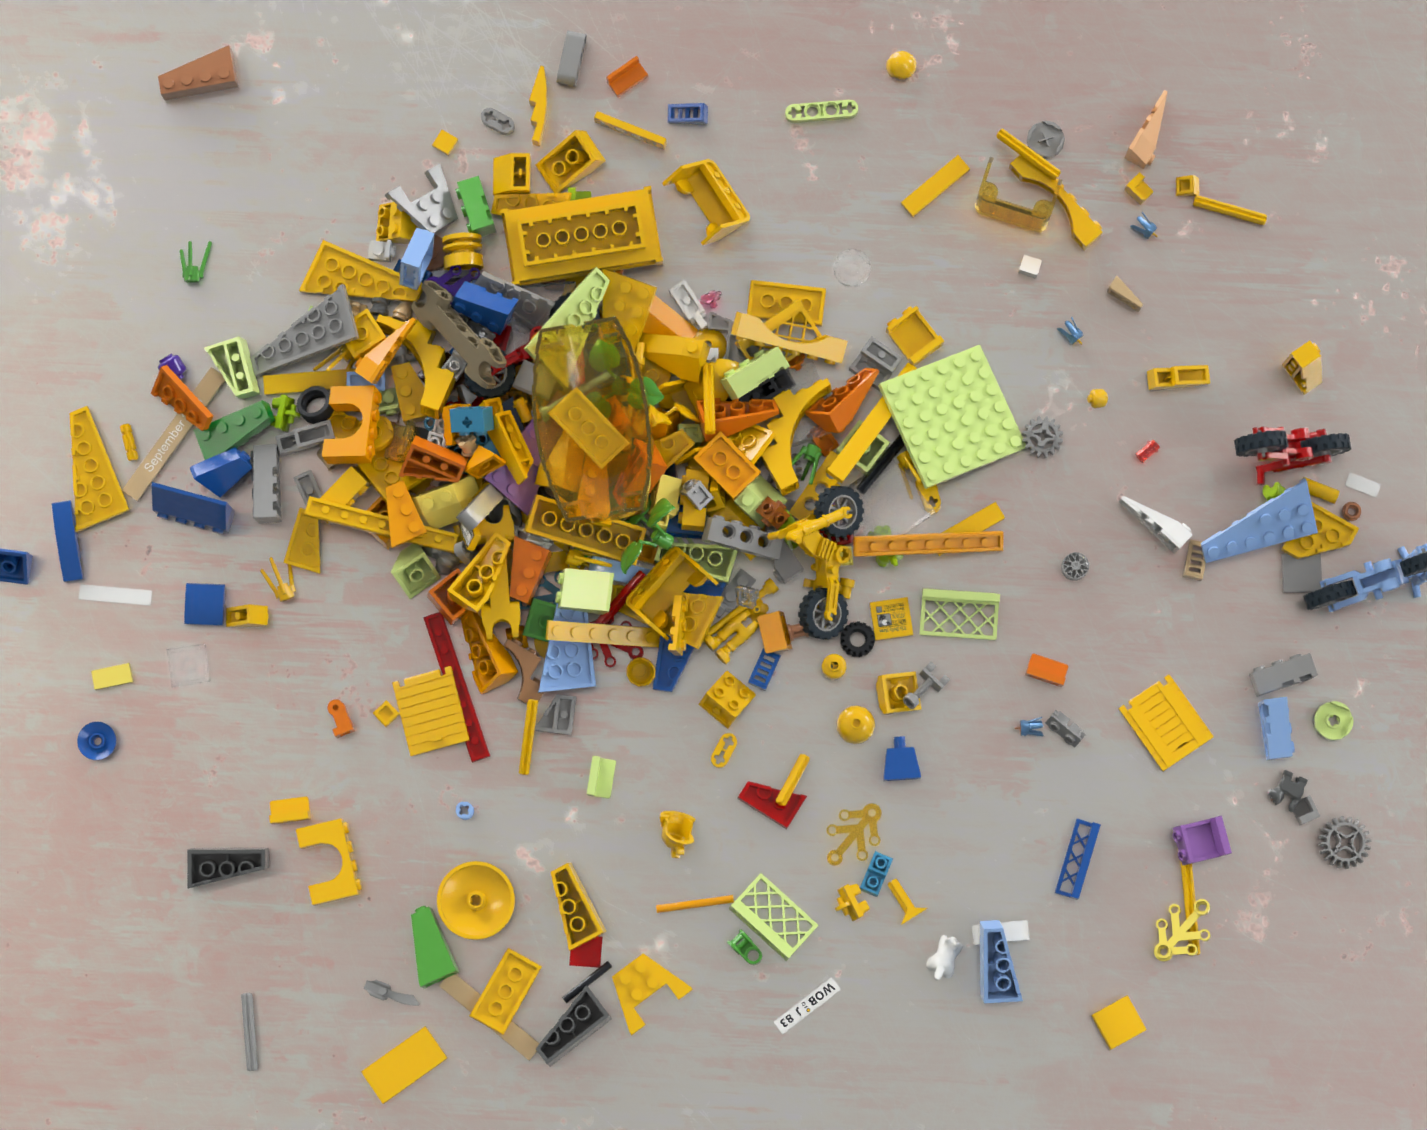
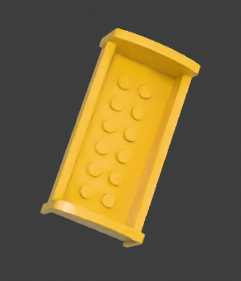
(581, 234)

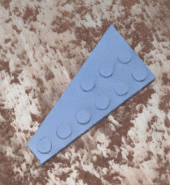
(1272, 523)
(566, 662)

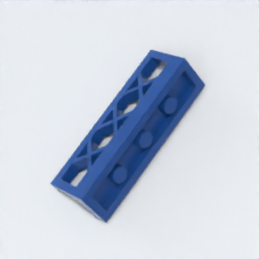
(1084, 862)

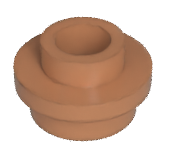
(1351, 505)

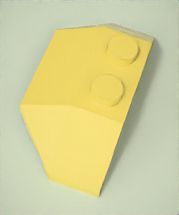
(443, 503)

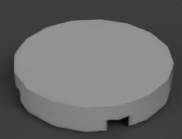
(1046, 139)

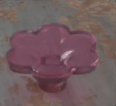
(711, 298)

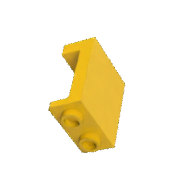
(913, 336)

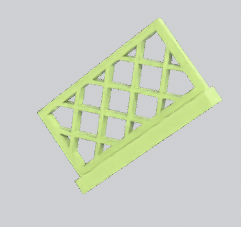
(959, 597)
(762, 929)

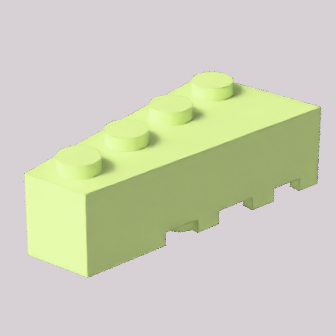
(713, 558)

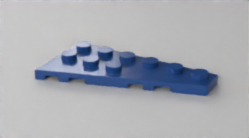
(670, 666)

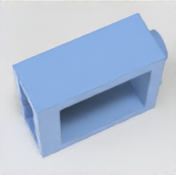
(416, 259)

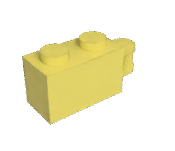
(667, 488)

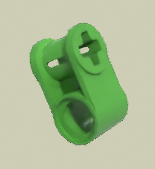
(745, 947)

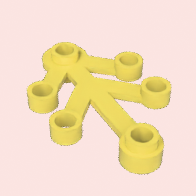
(1180, 932)

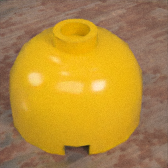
(855, 724)

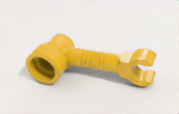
(844, 588)

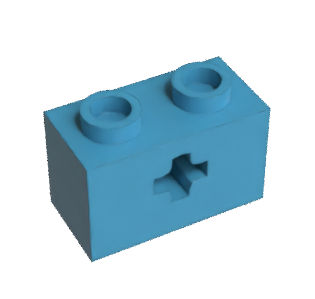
(472, 419)

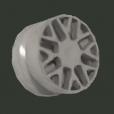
(1075, 566)

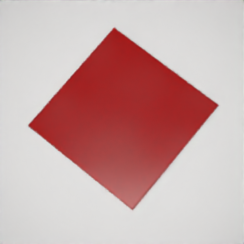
(587, 954)

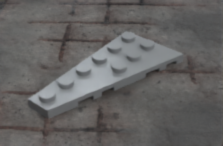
(314, 332)

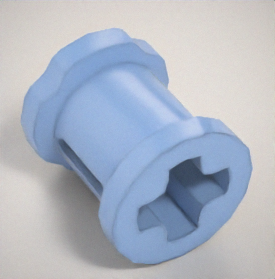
(470, 810)

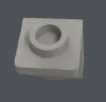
(696, 493)

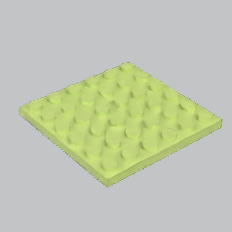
(952, 416)

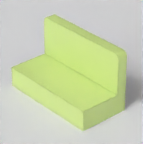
(601, 777)

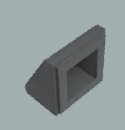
(465, 395)

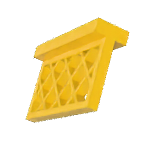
(778, 319)

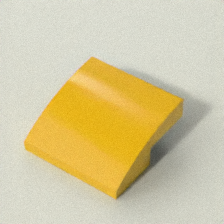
(1118, 1022)

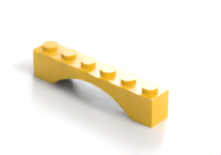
(1083, 229)
(753, 328)

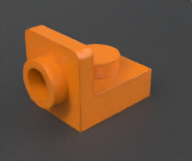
(825, 443)

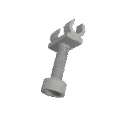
(911, 700)

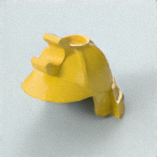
(676, 831)

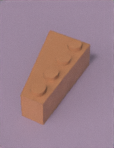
(204, 75)

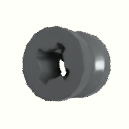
(379, 306)

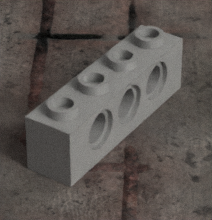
(714, 535)

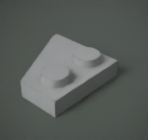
(558, 716)

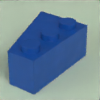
(484, 307)

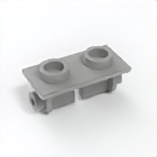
(1071, 735)

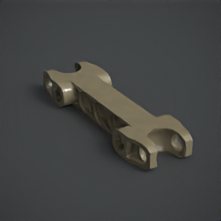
(477, 352)

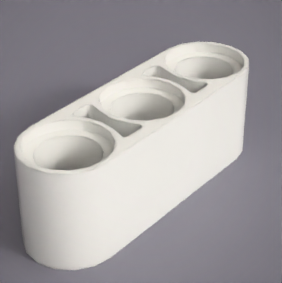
(1013, 931)

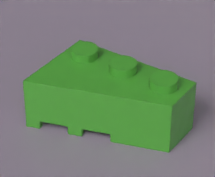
(475, 207)

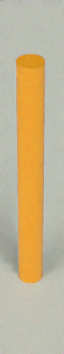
(695, 903)

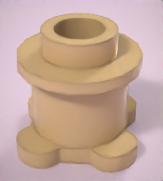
(467, 444)

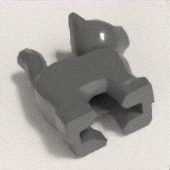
(1292, 789)

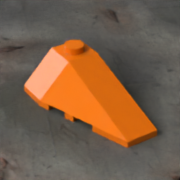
(840, 408)
(736, 415)

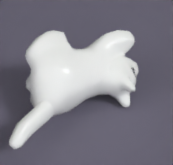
(943, 961)

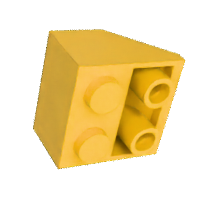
(512, 174)
(394, 224)

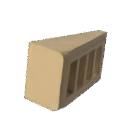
(1124, 294)
(1191, 574)

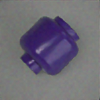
(174, 363)

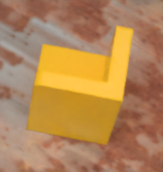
(1138, 189)

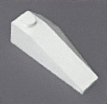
(1166, 529)

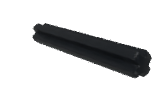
(881, 464)

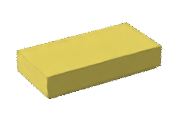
(112, 676)

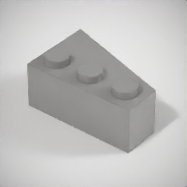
(1283, 674)

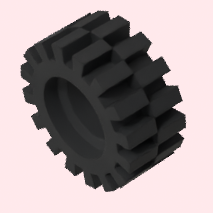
(851, 649)

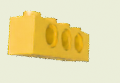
(809, 494)

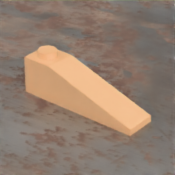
(1144, 144)

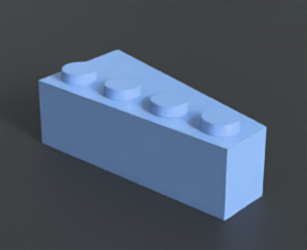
(997, 971)

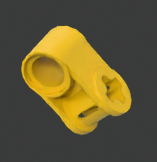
(930, 494)

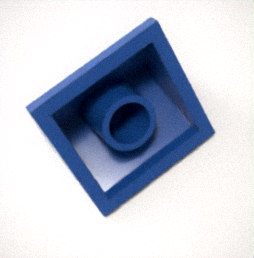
(15, 566)

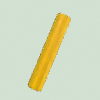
(792, 779)

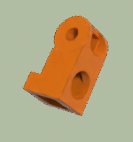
(341, 717)

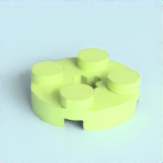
(1342, 715)

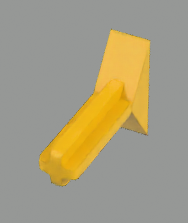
(904, 901)

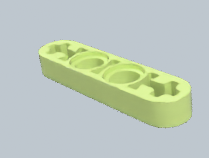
(821, 108)

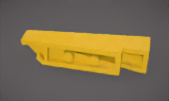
(509, 441)

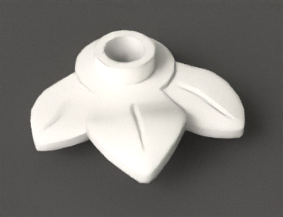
(545, 543)

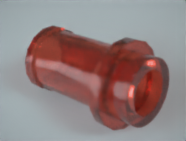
(1147, 450)

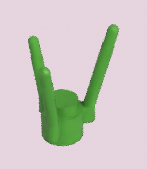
(191, 273)
(812, 455)

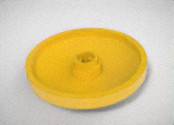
(475, 900)

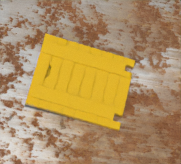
(431, 710)
(1166, 721)

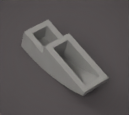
(304, 438)

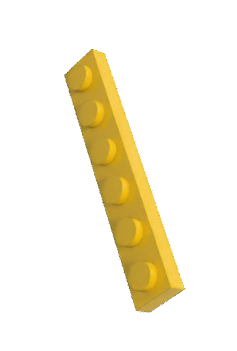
(602, 633)

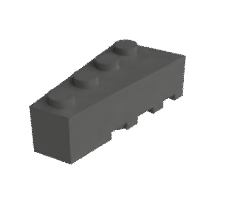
(217, 864)
(574, 1026)

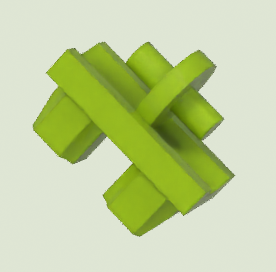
(285, 414)

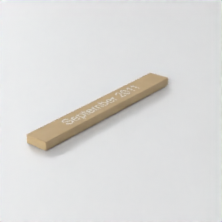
(171, 439)

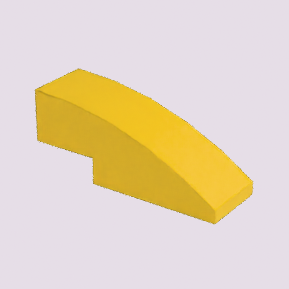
(1178, 377)

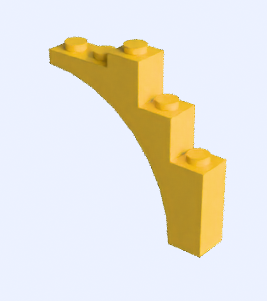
(431, 358)
(791, 409)

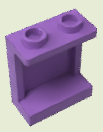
(1201, 840)

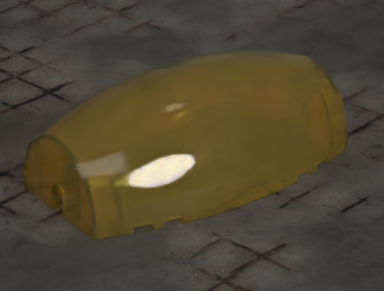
(607, 372)

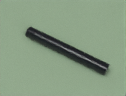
(587, 981)

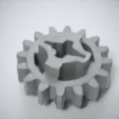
(1049, 438)

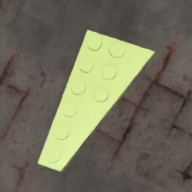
(578, 307)

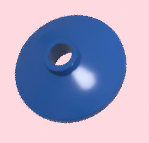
(87, 738)

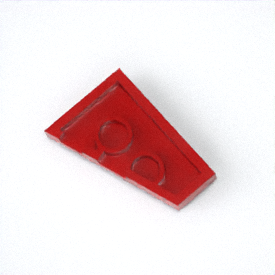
(763, 799)

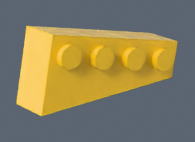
(575, 907)

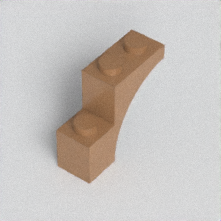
(528, 661)

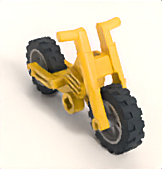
(827, 558)

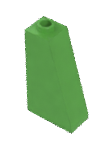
(431, 949)

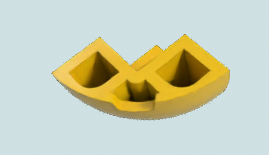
(719, 368)

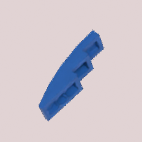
(67, 540)

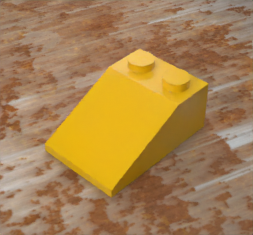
(570, 161)

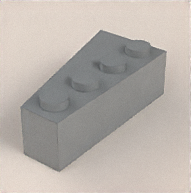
(266, 484)

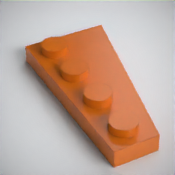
(179, 396)

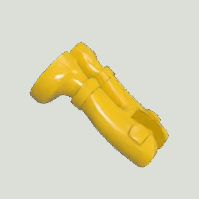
(731, 627)

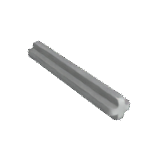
(249, 1031)

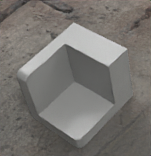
(1306, 810)

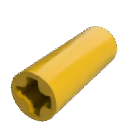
(1322, 491)

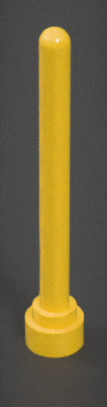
(768, 588)

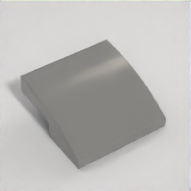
(879, 357)

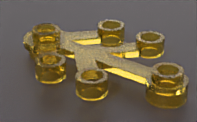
(855, 831)

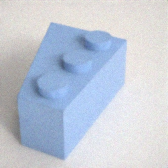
(1276, 728)

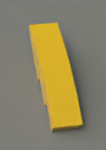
(538, 100)

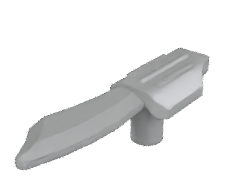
(383, 991)

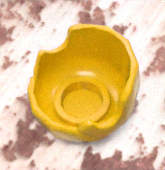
(901, 65)
(640, 671)

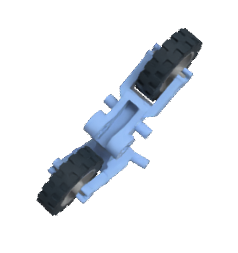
(1385, 576)

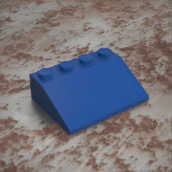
(191, 508)

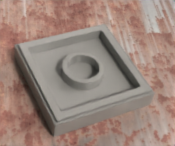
(1301, 574)

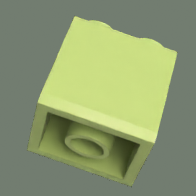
(585, 590)

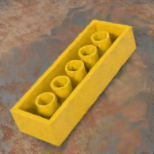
(548, 522)

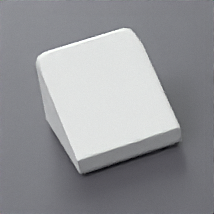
(1030, 266)

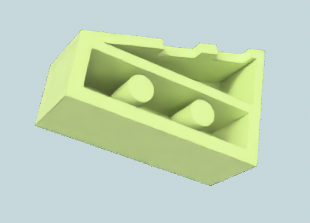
(234, 363)
(753, 372)

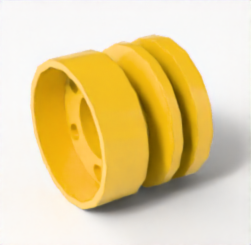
(462, 251)

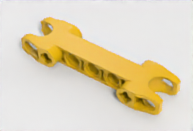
(500, 607)

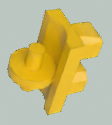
(849, 903)

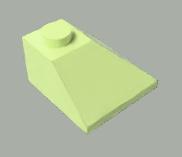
(754, 495)
(414, 570)

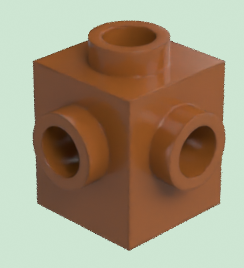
(772, 513)

